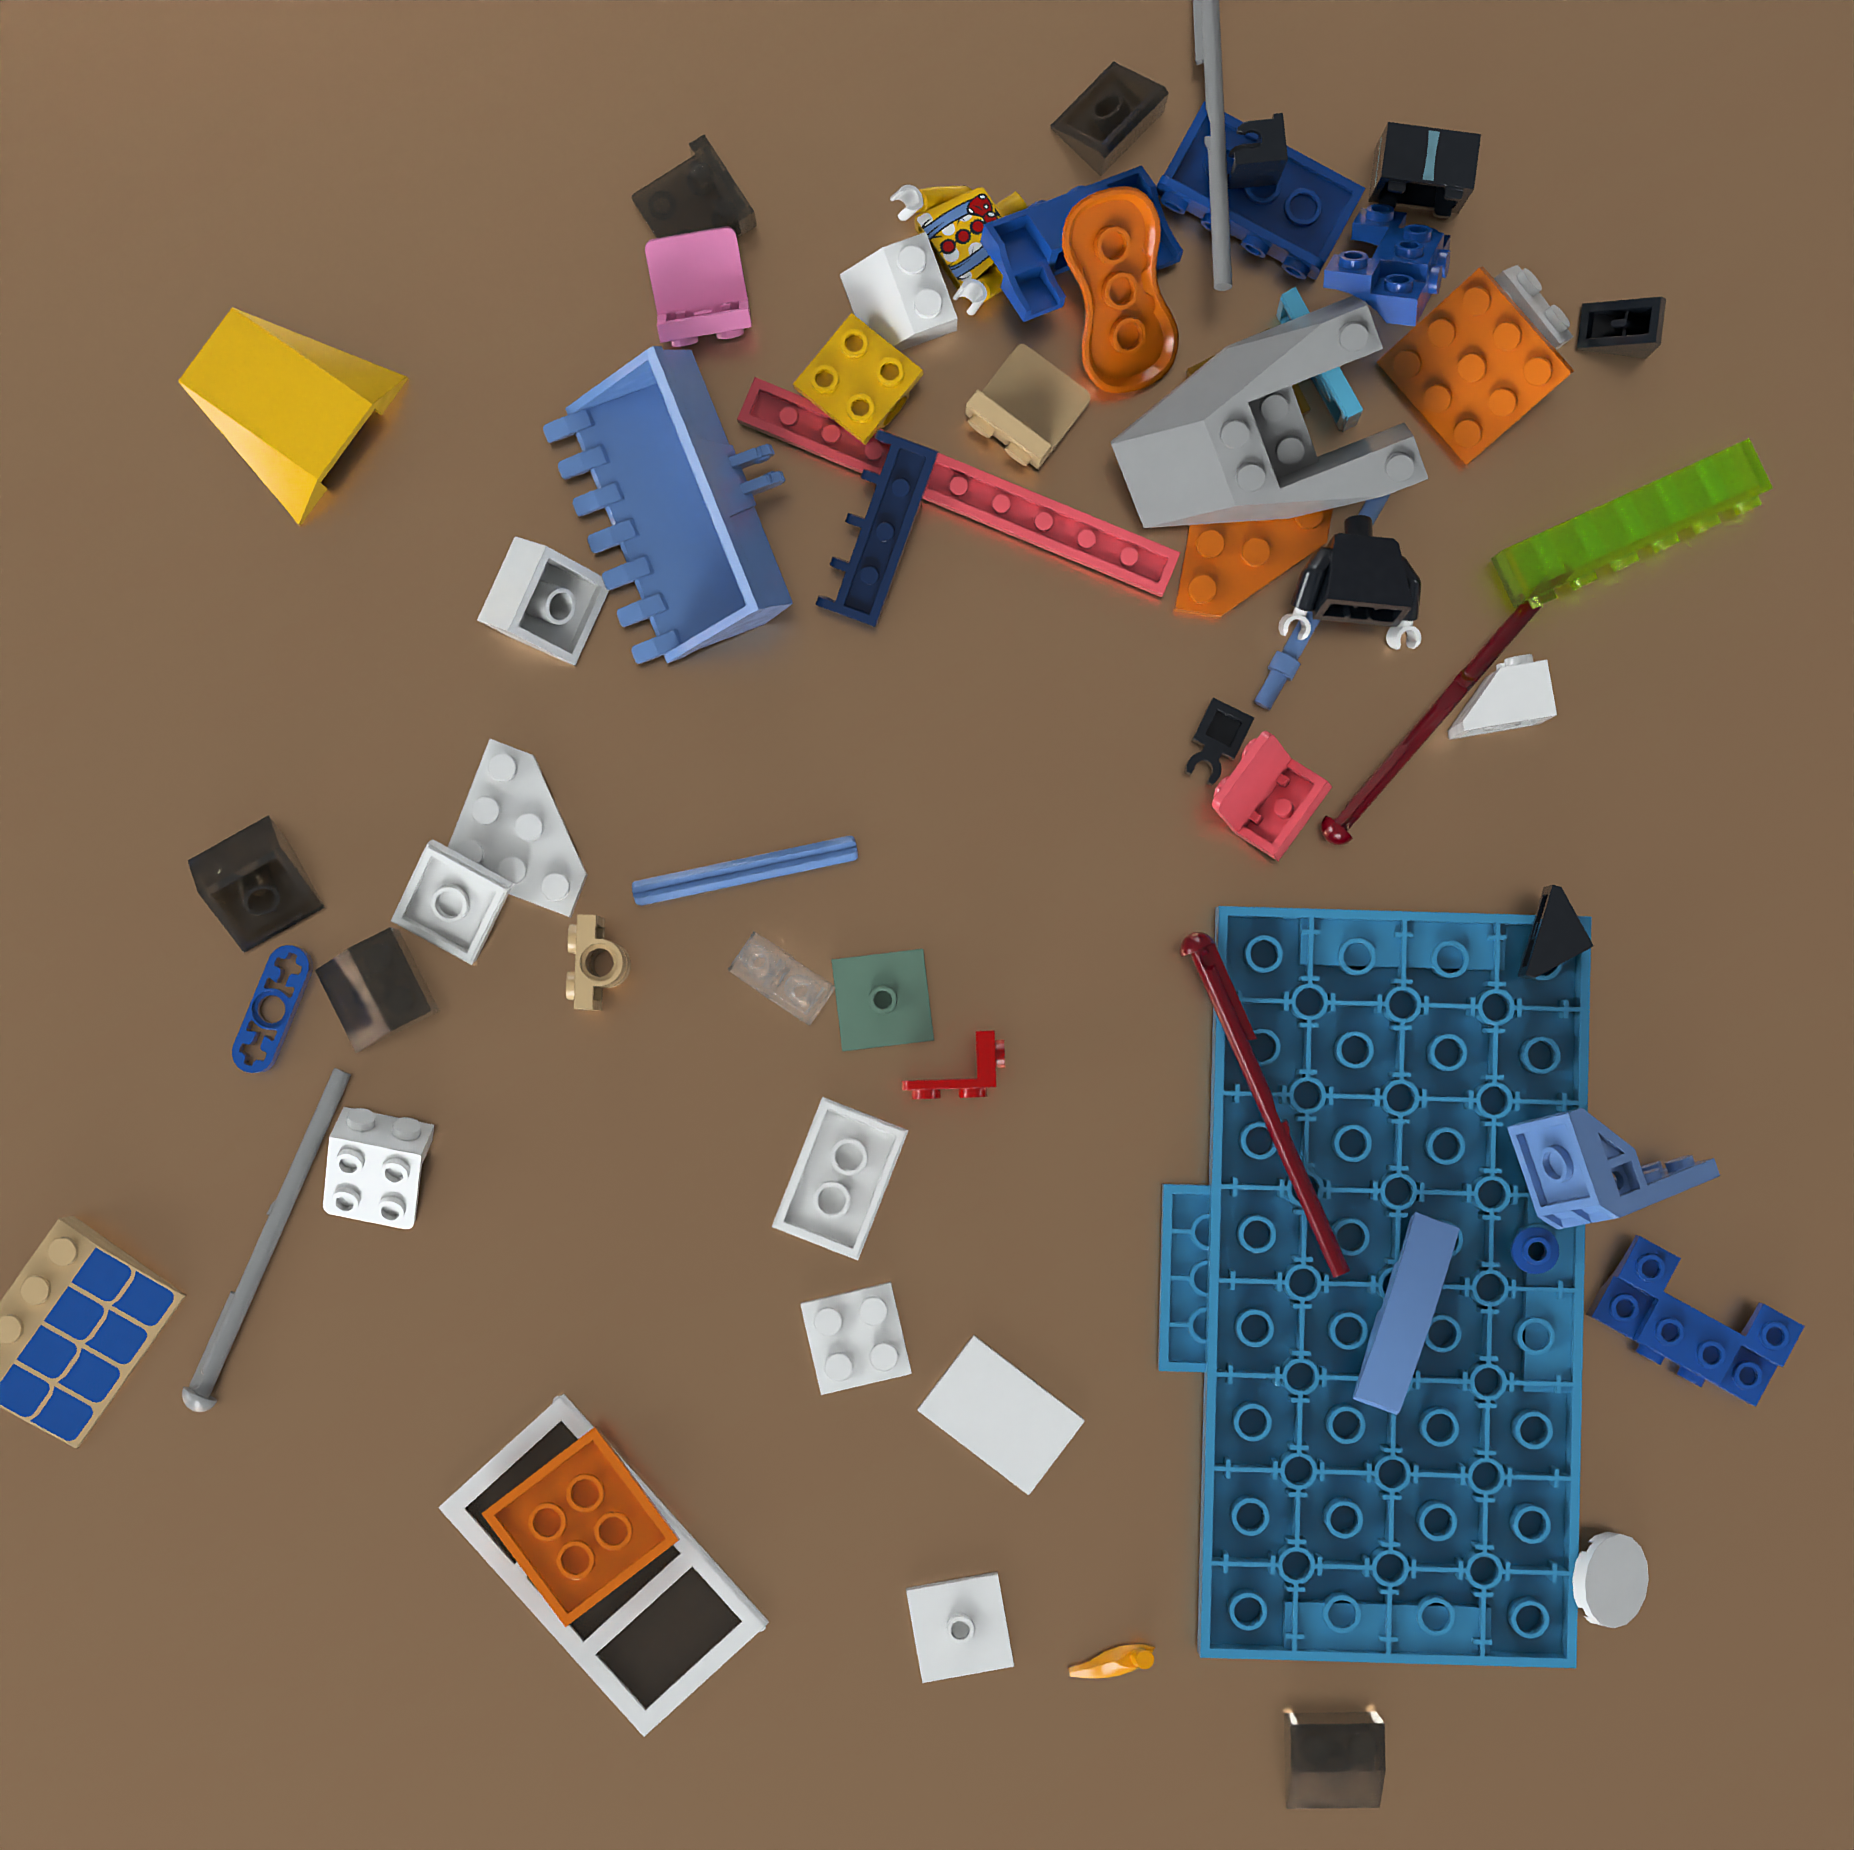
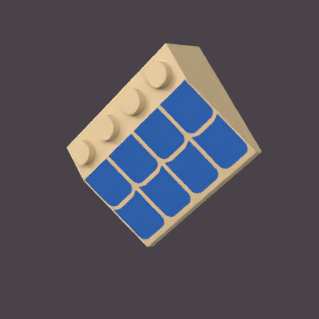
(77, 1329)

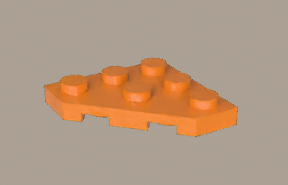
(1237, 559)

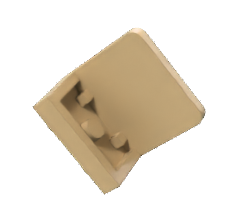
(1027, 406)

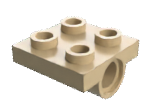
(587, 942)

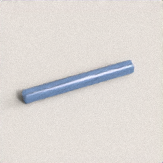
(744, 870)

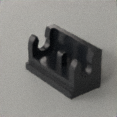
(1261, 161)

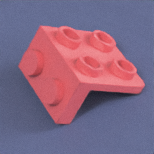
(1269, 796)

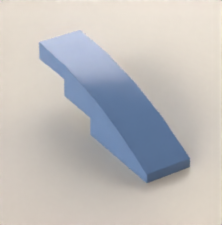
(1406, 1313)

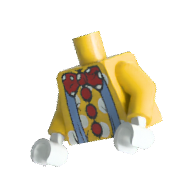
(954, 227)

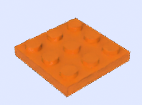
(1475, 365)
(580, 1526)

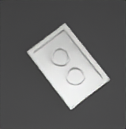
(840, 1178)
(1001, 1415)

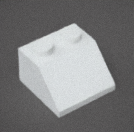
(901, 293)
(544, 600)
(1508, 699)

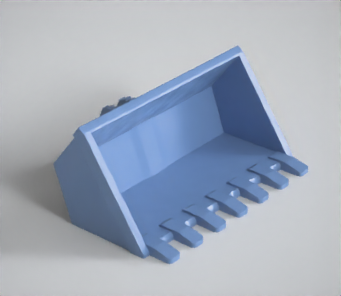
(673, 505)

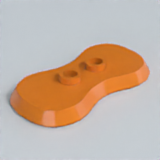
(1113, 254)

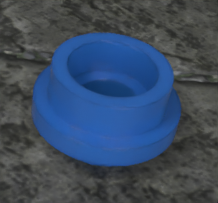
(1521, 1245)

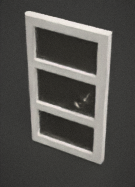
(650, 1635)

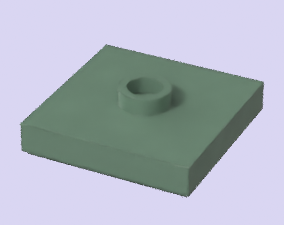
(882, 1000)

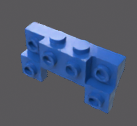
(1030, 249)
(1402, 269)
(1670, 1329)

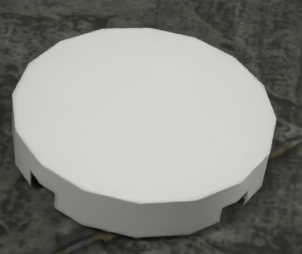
(1610, 1579)

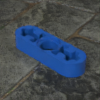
(269, 1045)

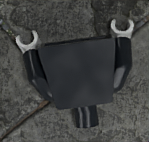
(1359, 582)

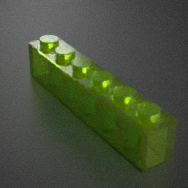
(1631, 524)

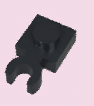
(1220, 734)

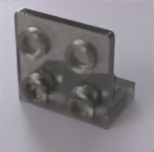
(695, 197)

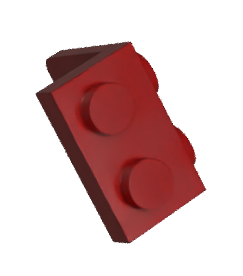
(989, 1055)

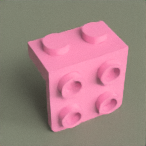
(698, 286)

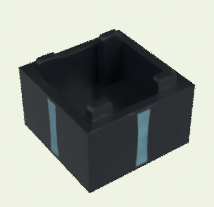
(1424, 168)

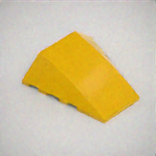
(286, 402)

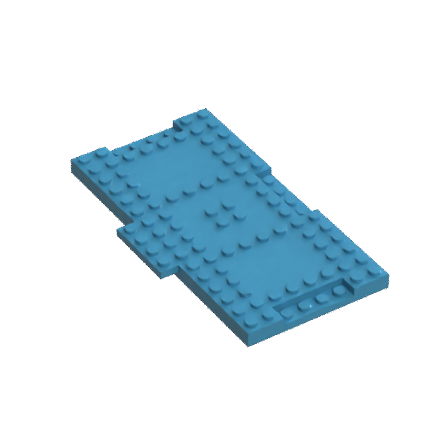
(1323, 1518)

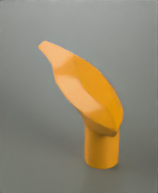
(1116, 1662)

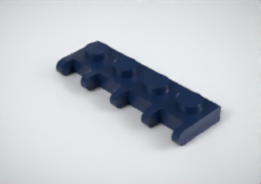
(882, 530)

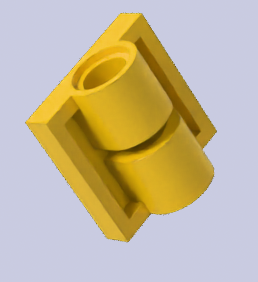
(859, 379)

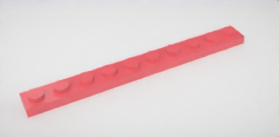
(970, 493)

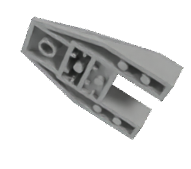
(1236, 440)

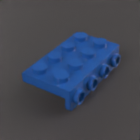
(1288, 221)

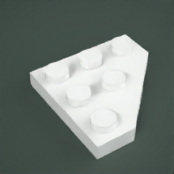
(518, 830)

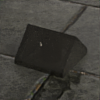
(1110, 115)

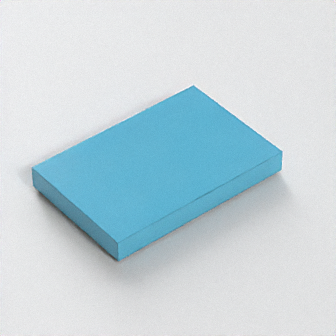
(1331, 384)

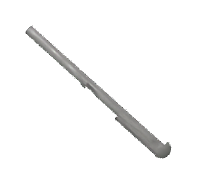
(1208, 51)
(197, 1395)

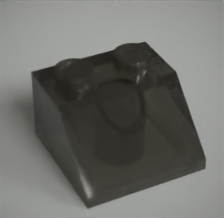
(255, 884)
(376, 989)
(1334, 1760)

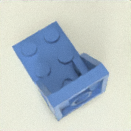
(1571, 1166)

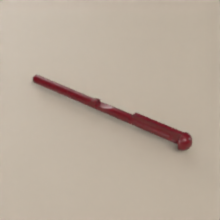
(1336, 829)
(1239, 1032)

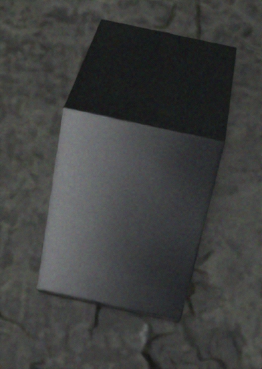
(1622, 326)
(1554, 934)

